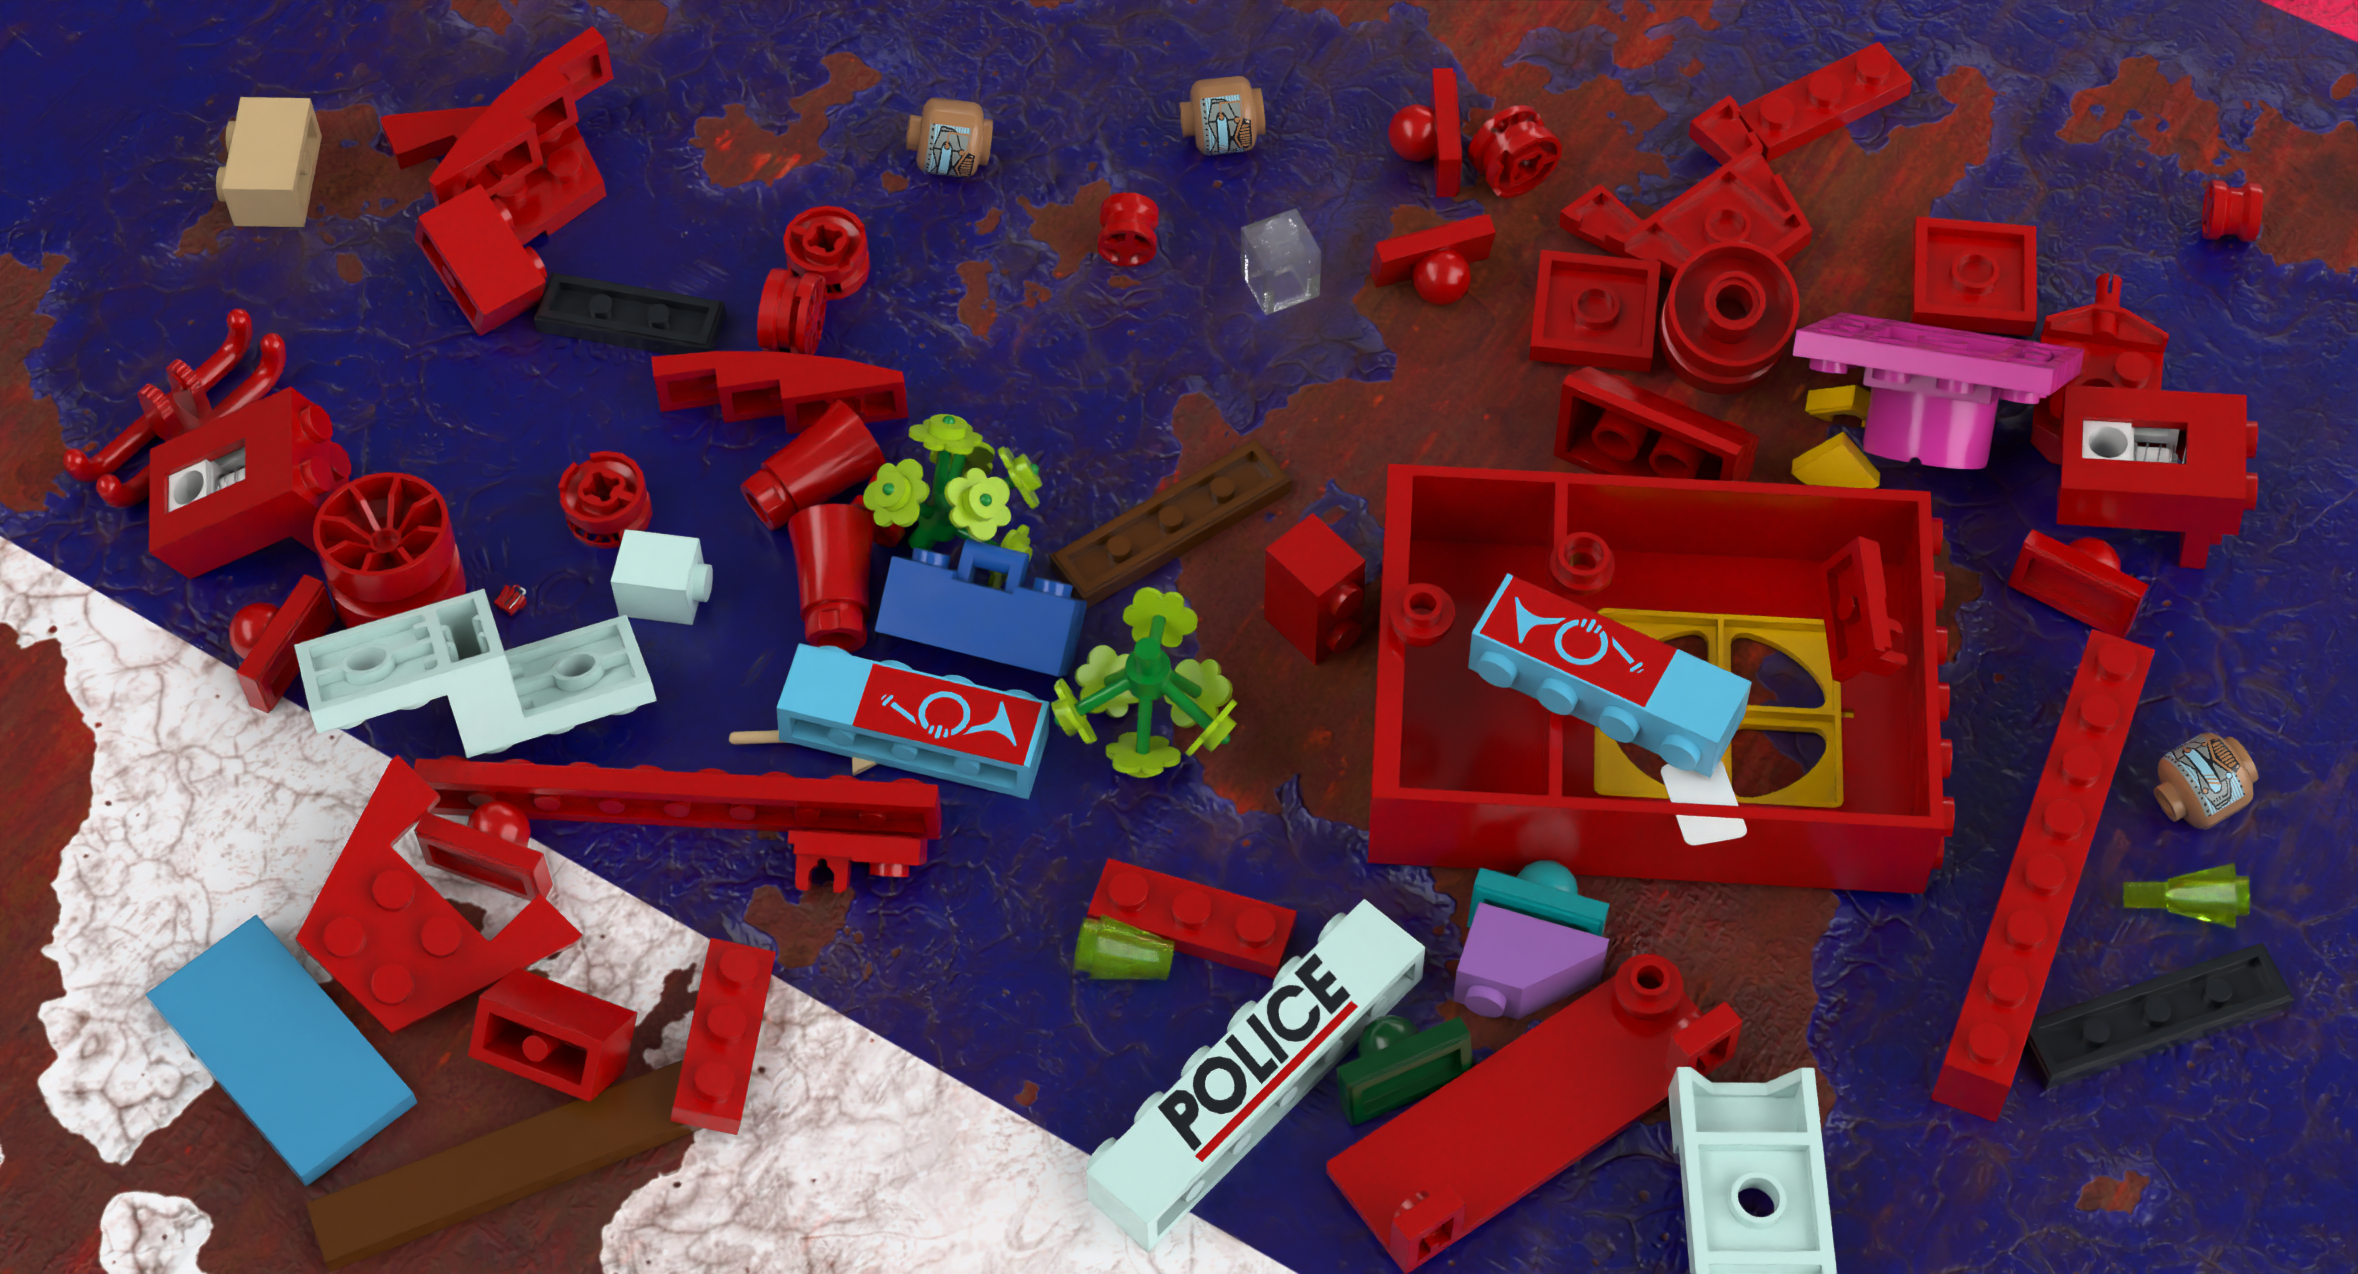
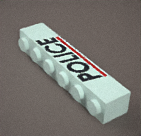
(1253, 1074)

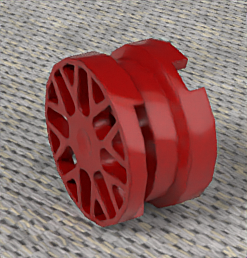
(1516, 154)
(829, 244)
(791, 312)
(625, 504)

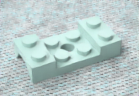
(1760, 1140)

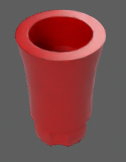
(814, 467)
(833, 573)

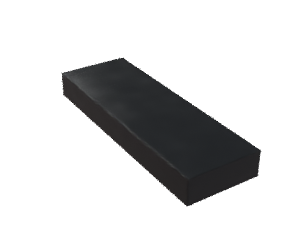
(629, 316)

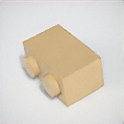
(270, 162)

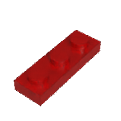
(1825, 100)
(1197, 917)
(723, 1036)

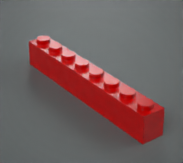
(2042, 877)

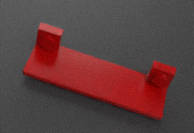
(1523, 1118)

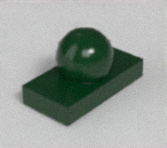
(1401, 1065)

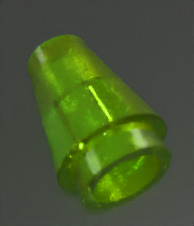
(1121, 951)

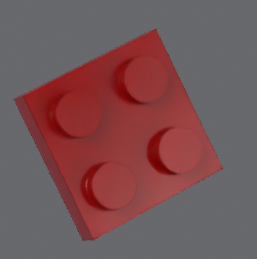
(1974, 276)
(1595, 311)

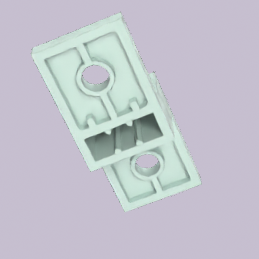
(459, 654)

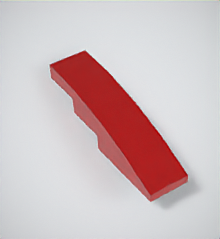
(539, 105)
(778, 384)

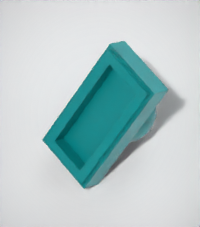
(1542, 892)

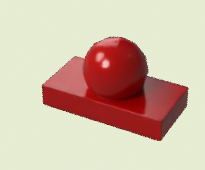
(1433, 131)
(1435, 258)
(2079, 581)
(267, 640)
(487, 849)

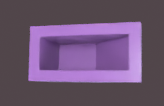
(1524, 963)

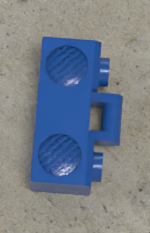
(1009, 625)

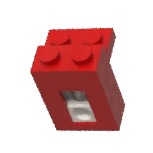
(2142, 478)
(243, 483)

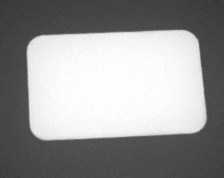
(1699, 789)

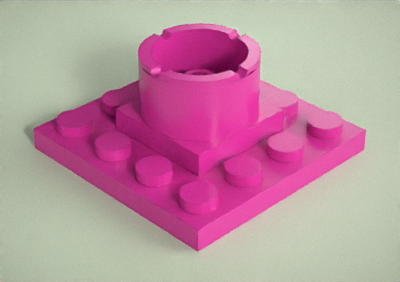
(1934, 384)

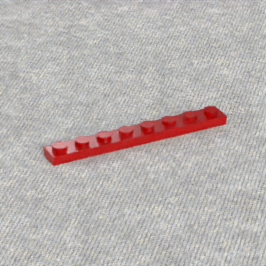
(686, 798)

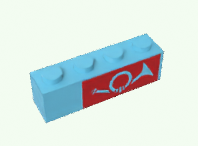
(1608, 675)
(913, 720)

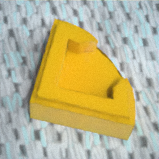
(1837, 401)
(1836, 464)

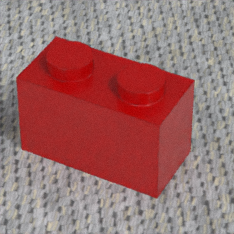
(481, 258)
(1314, 589)
(552, 1034)

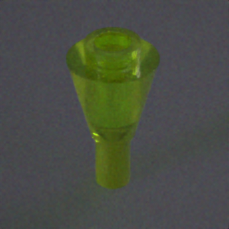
(2205, 895)

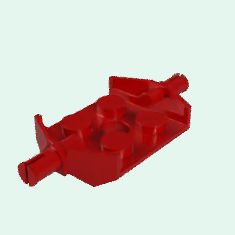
(2118, 353)

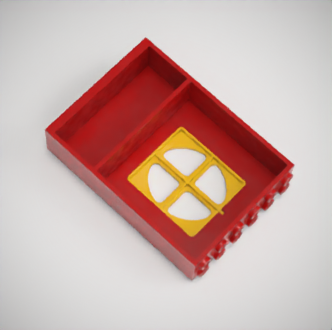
(1503, 782)

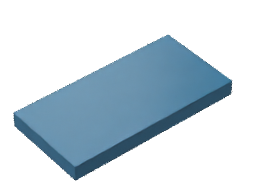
(281, 1050)

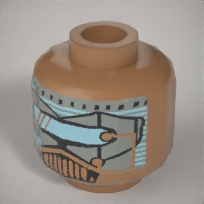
(1223, 115)
(950, 137)
(2205, 780)

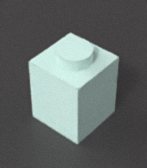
(660, 577)

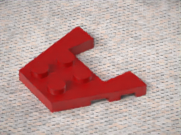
(537, 201)
(1731, 204)
(396, 937)

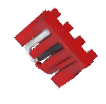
(511, 601)

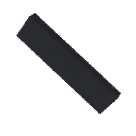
(2156, 1015)

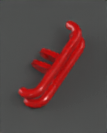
(180, 410)

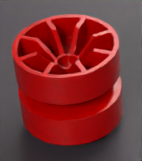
(1728, 317)
(387, 547)

